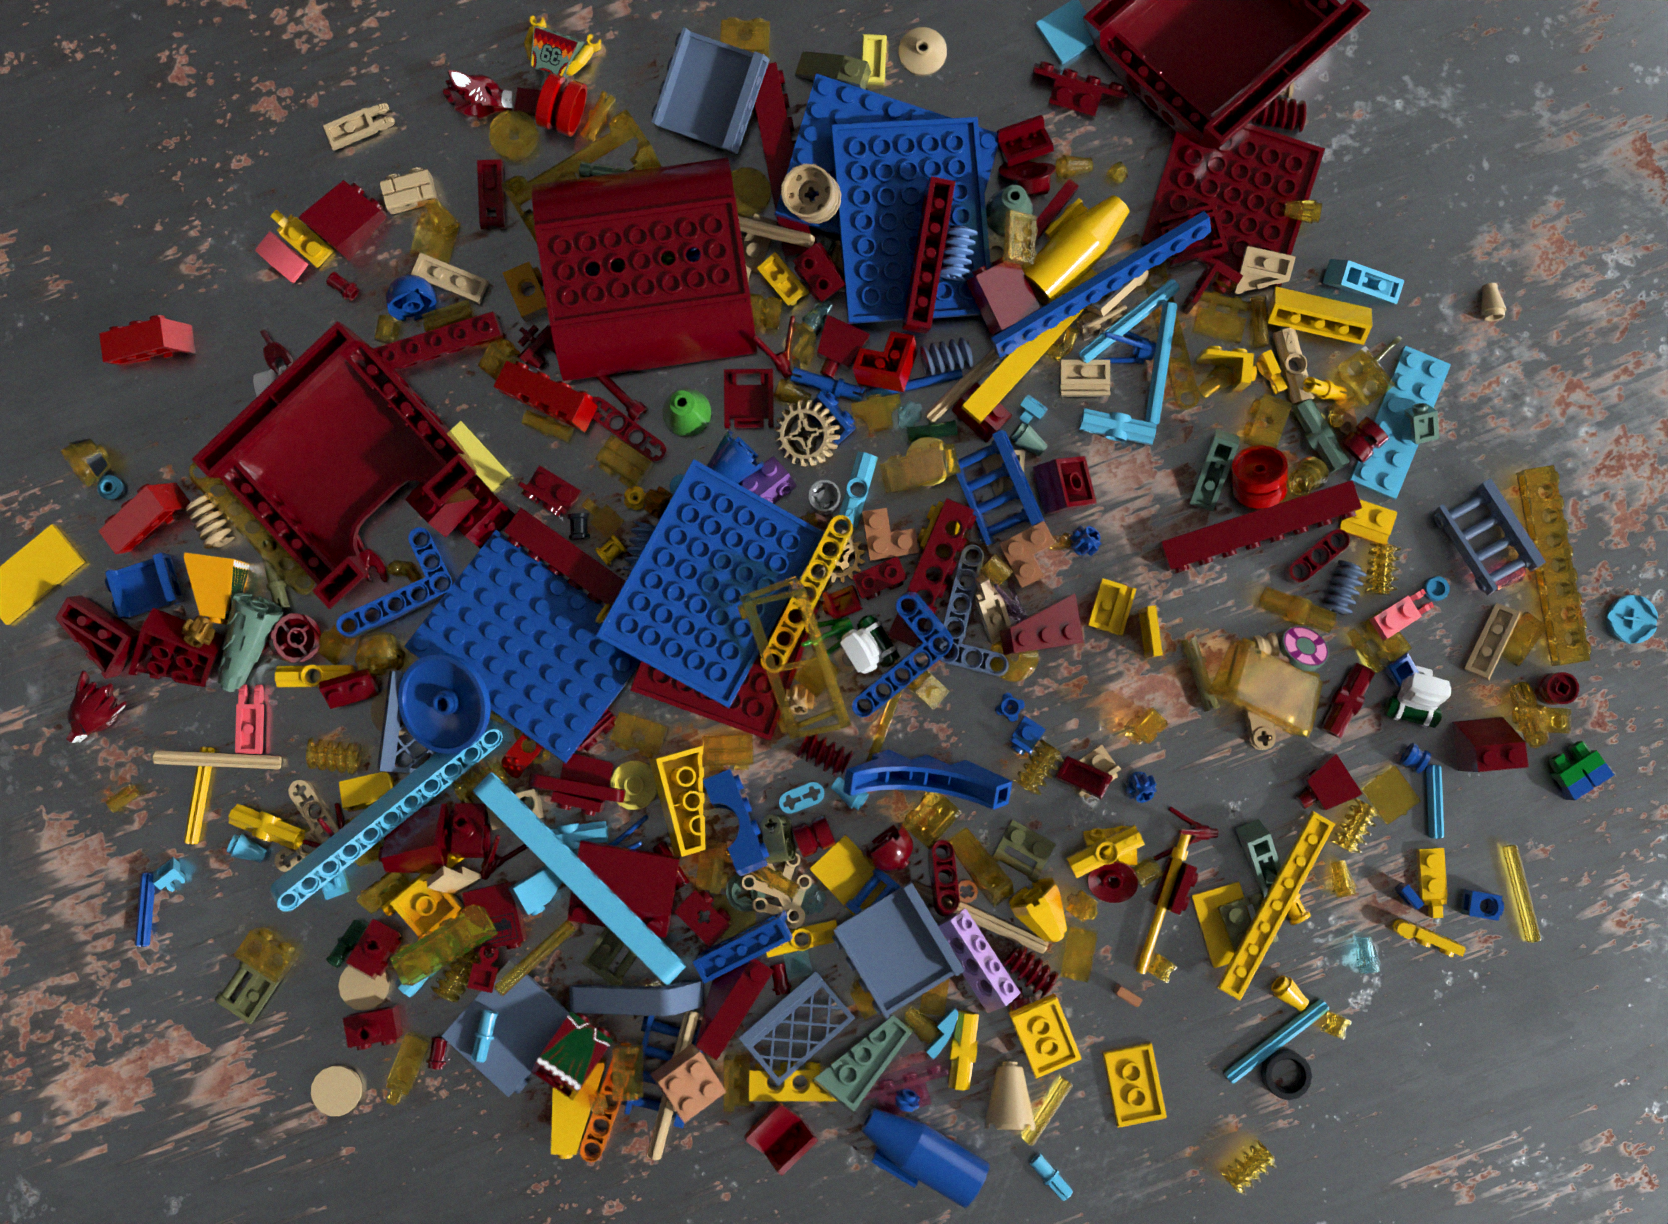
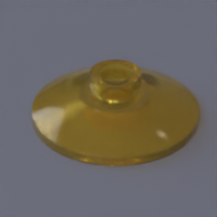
(1018, 669)

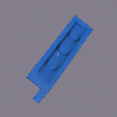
(742, 947)

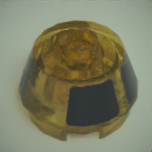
(87, 460)

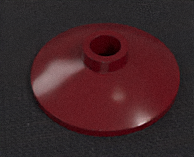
(1113, 889)

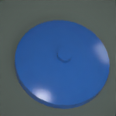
(444, 703)

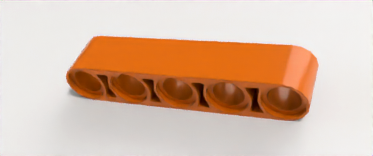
(597, 1135)

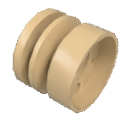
(801, 185)

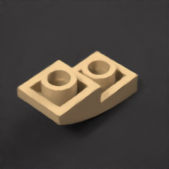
(452, 881)

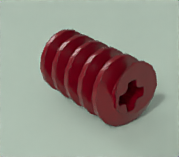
(1284, 113)
(825, 754)
(1031, 970)

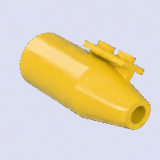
(1074, 246)

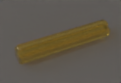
(1047, 1110)

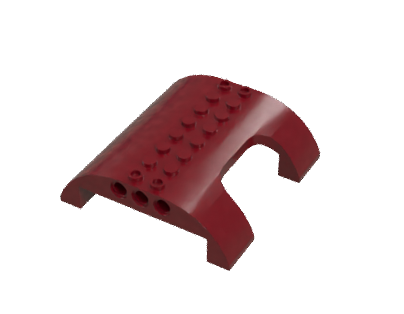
(329, 451)

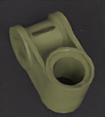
(779, 839)

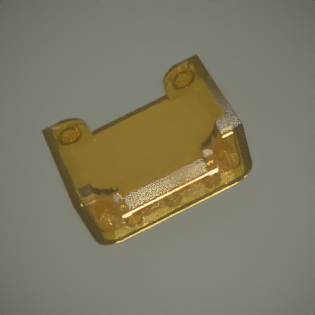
(1268, 687)

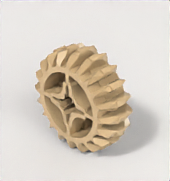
(807, 442)

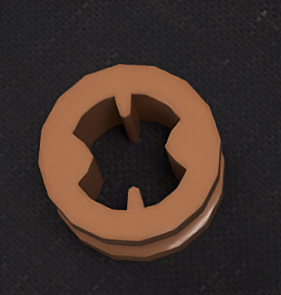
(967, 898)

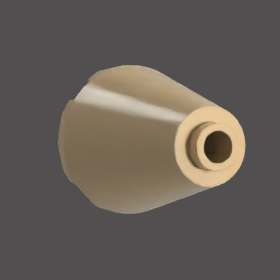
(1009, 1100)

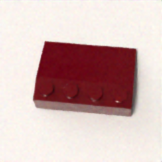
(636, 877)

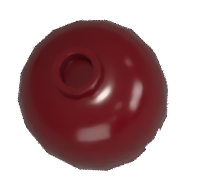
(294, 638)
(890, 849)

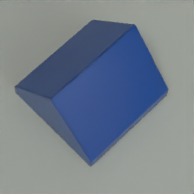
(1401, 669)

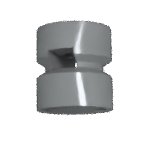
(824, 497)

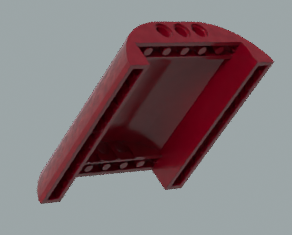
(1215, 60)

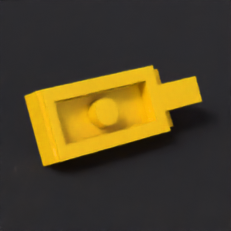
(302, 238)
(1432, 879)

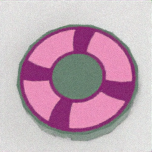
(1304, 648)

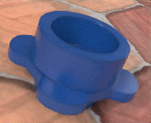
(1017, 705)
(907, 1100)

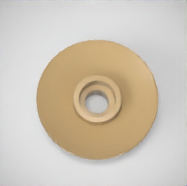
(920, 61)

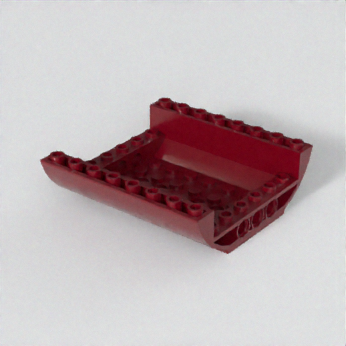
(649, 310)

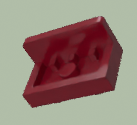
(1024, 141)
(990, 424)
(879, 577)
(349, 688)
(1186, 878)

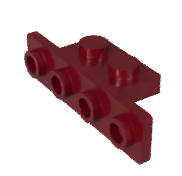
(1077, 91)

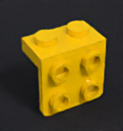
(1238, 358)

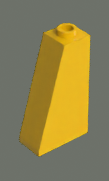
(572, 1117)

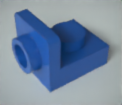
(1026, 736)

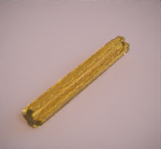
(1522, 893)
(534, 958)

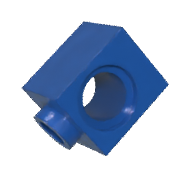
(1472, 901)

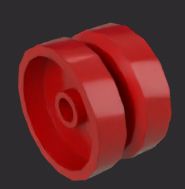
(561, 104)
(1260, 476)

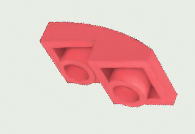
(281, 257)

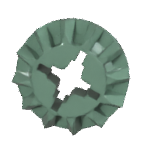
(742, 903)

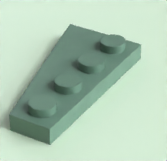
(859, 1069)

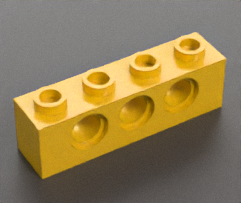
(762, 1091)

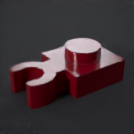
(483, 974)

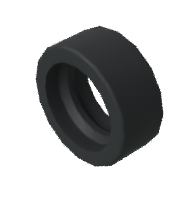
(1301, 1087)

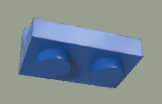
(843, 419)

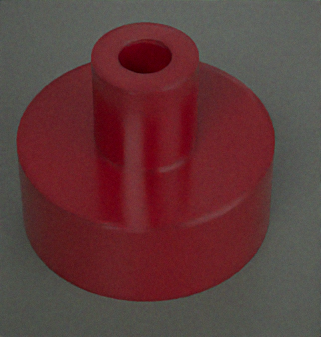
(1020, 1001)

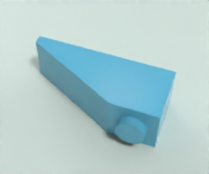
(1363, 280)
(536, 890)

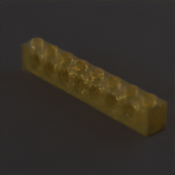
(1546, 577)

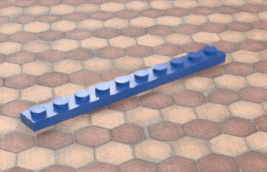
(1102, 284)

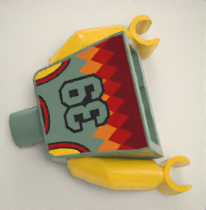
(555, 51)

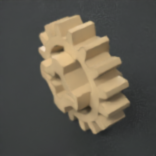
(844, 566)

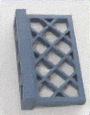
(390, 731)
(781, 1012)

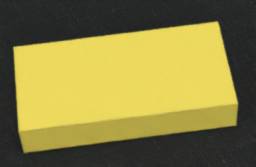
(875, 53)

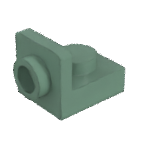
(1423, 423)

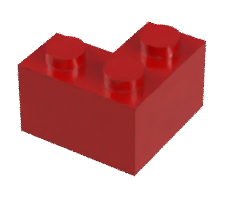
(887, 368)

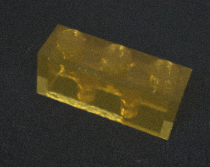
(919, 467)

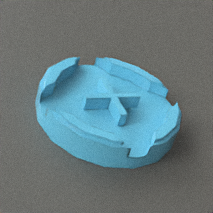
(1632, 619)

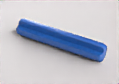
(145, 910)

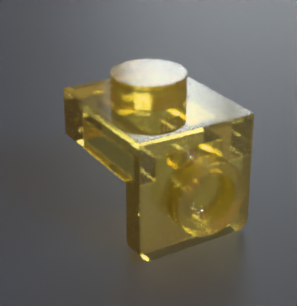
(496, 356)
(928, 689)

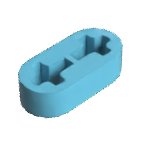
(804, 803)

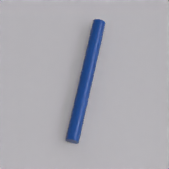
(920, 382)

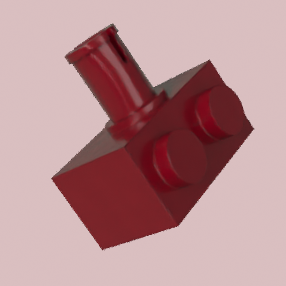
(469, 830)
(374, 949)
(372, 1027)

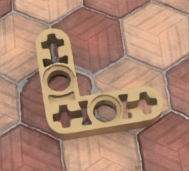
(316, 832)

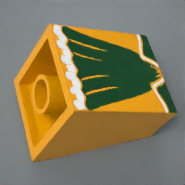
(215, 583)

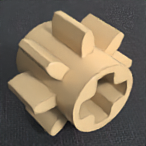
(799, 699)

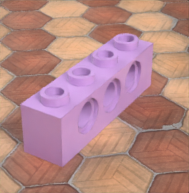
(981, 965)

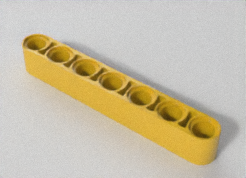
(817, 585)

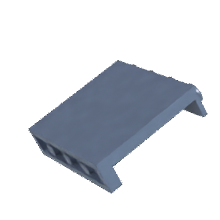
(709, 90)
(897, 949)
(522, 1030)

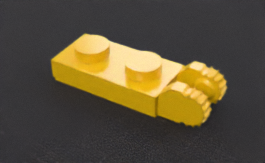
(1427, 937)

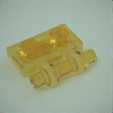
(1220, 324)
(1390, 648)

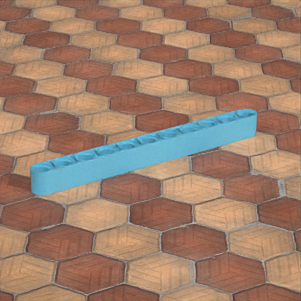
(378, 821)
(579, 878)

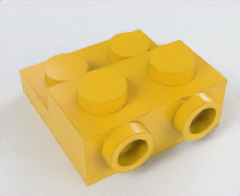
(426, 908)

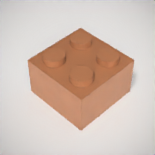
(688, 1083)

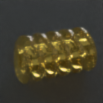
(1382, 569)
(333, 758)
(1039, 768)
(465, 789)
(1356, 827)
(456, 977)
(1250, 1168)

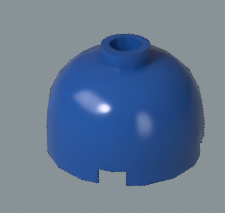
(410, 297)

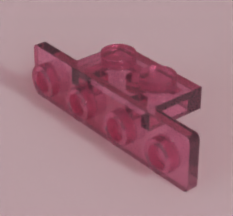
(916, 1082)

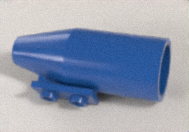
(924, 1155)

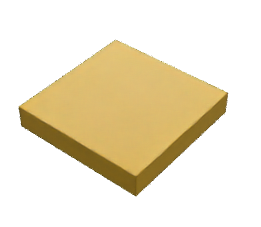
(1150, 631)

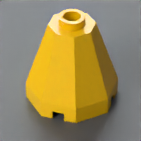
(1041, 909)

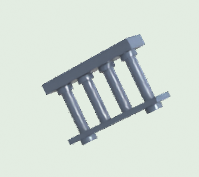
(1502, 516)

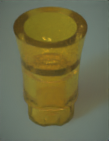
(1308, 476)

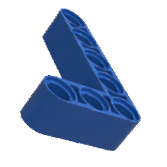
(404, 594)
(909, 662)

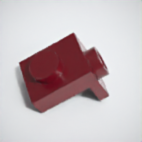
(841, 602)

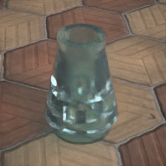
(817, 316)
(1367, 956)

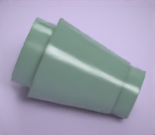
(1028, 439)

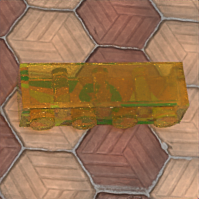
(443, 945)

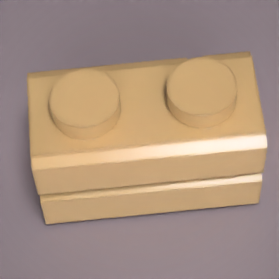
(408, 190)

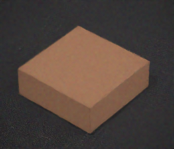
(1127, 995)

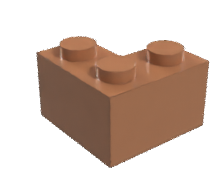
(883, 543)
(1021, 551)

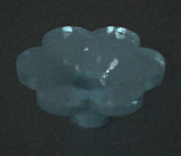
(909, 414)
(818, 898)

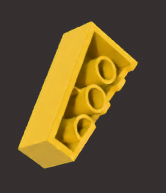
(681, 796)

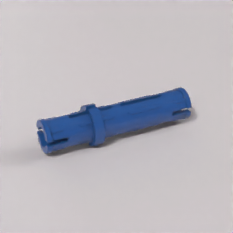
(827, 384)

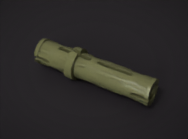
(276, 584)
(1199, 672)

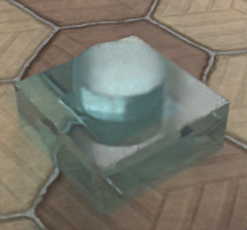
(797, 964)

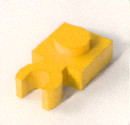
(1269, 367)

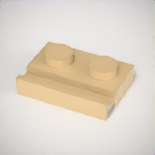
(1085, 379)

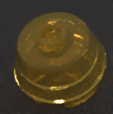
(379, 652)

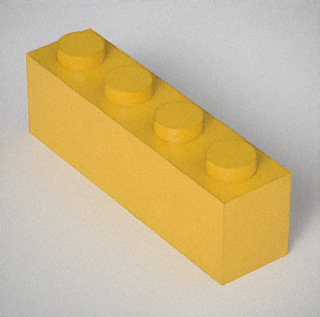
(1320, 315)

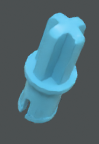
(484, 1035)
(1051, 1177)

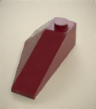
(728, 1004)

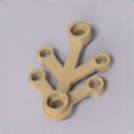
(784, 900)

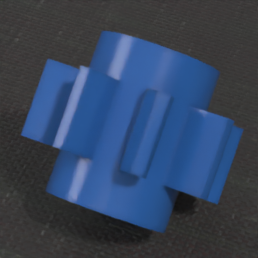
(1085, 540)
(1141, 787)

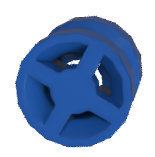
(1415, 758)

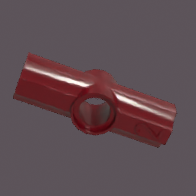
(1348, 700)

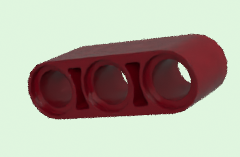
(1327, 551)
(946, 866)

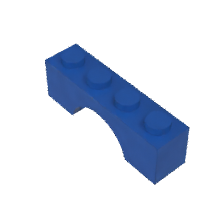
(746, 849)

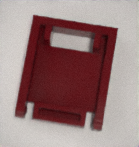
(1201, 248)
(748, 403)

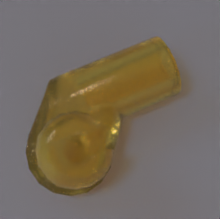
(1066, 346)
(1338, 411)
(1062, 542)
(405, 569)

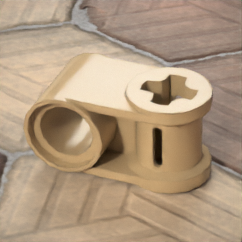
(1255, 726)

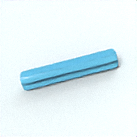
(1435, 801)

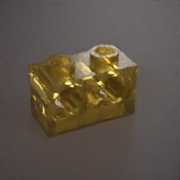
(1371, 372)
(264, 960)

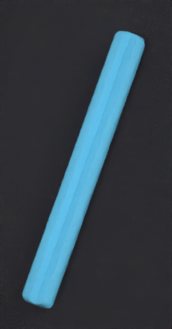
(1130, 320)
(1161, 362)
(1276, 1041)

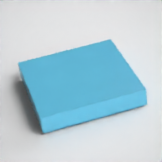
(1066, 31)

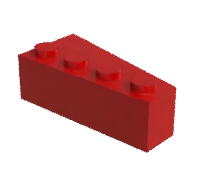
(546, 395)

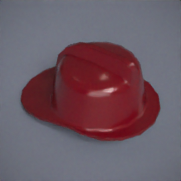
(1030, 175)

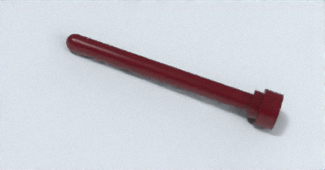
(633, 408)

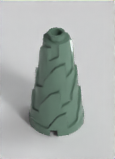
(245, 639)

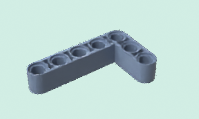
(963, 618)
(637, 999)

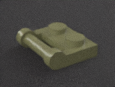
(1027, 843)
(1237, 918)
(603, 954)
(252, 996)

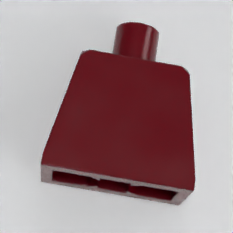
(839, 345)
(1328, 784)

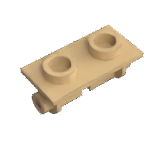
(1094, 325)

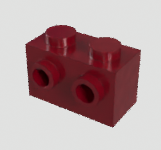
(819, 272)

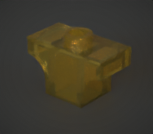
(877, 411)

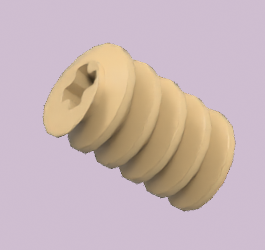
(208, 523)

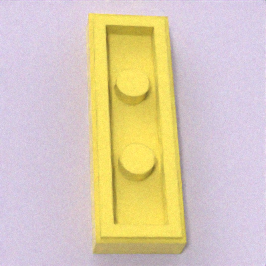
(487, 466)

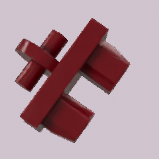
(530, 353)

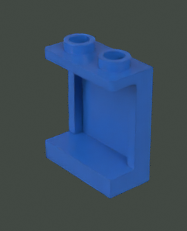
(144, 586)

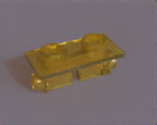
(447, 315)
(382, 891)

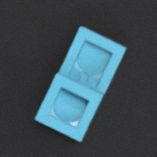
(946, 1025)

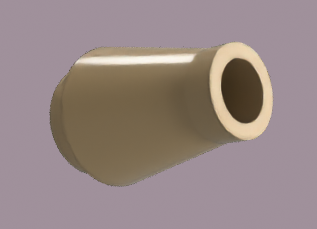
(1492, 303)

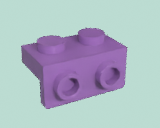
(770, 481)

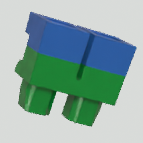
(1580, 773)

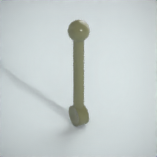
(1388, 348)

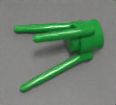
(840, 627)

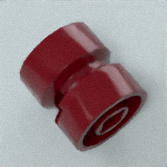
(1358, 446)
(1556, 688)
(813, 836)

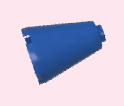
(734, 459)

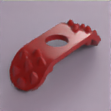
(517, 760)

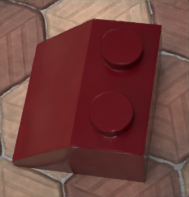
(1064, 484)
(447, 516)

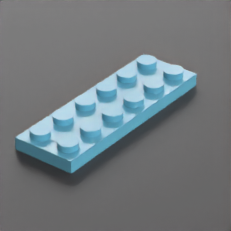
(1416, 380)

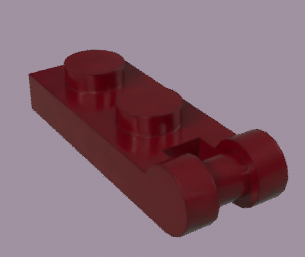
(491, 193)

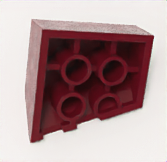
(165, 653)

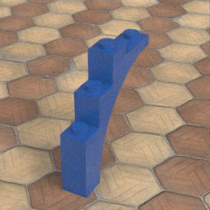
(962, 779)

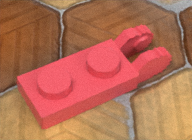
(1399, 615)
(249, 721)

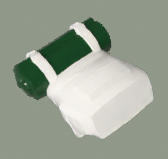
(867, 647)
(1419, 699)

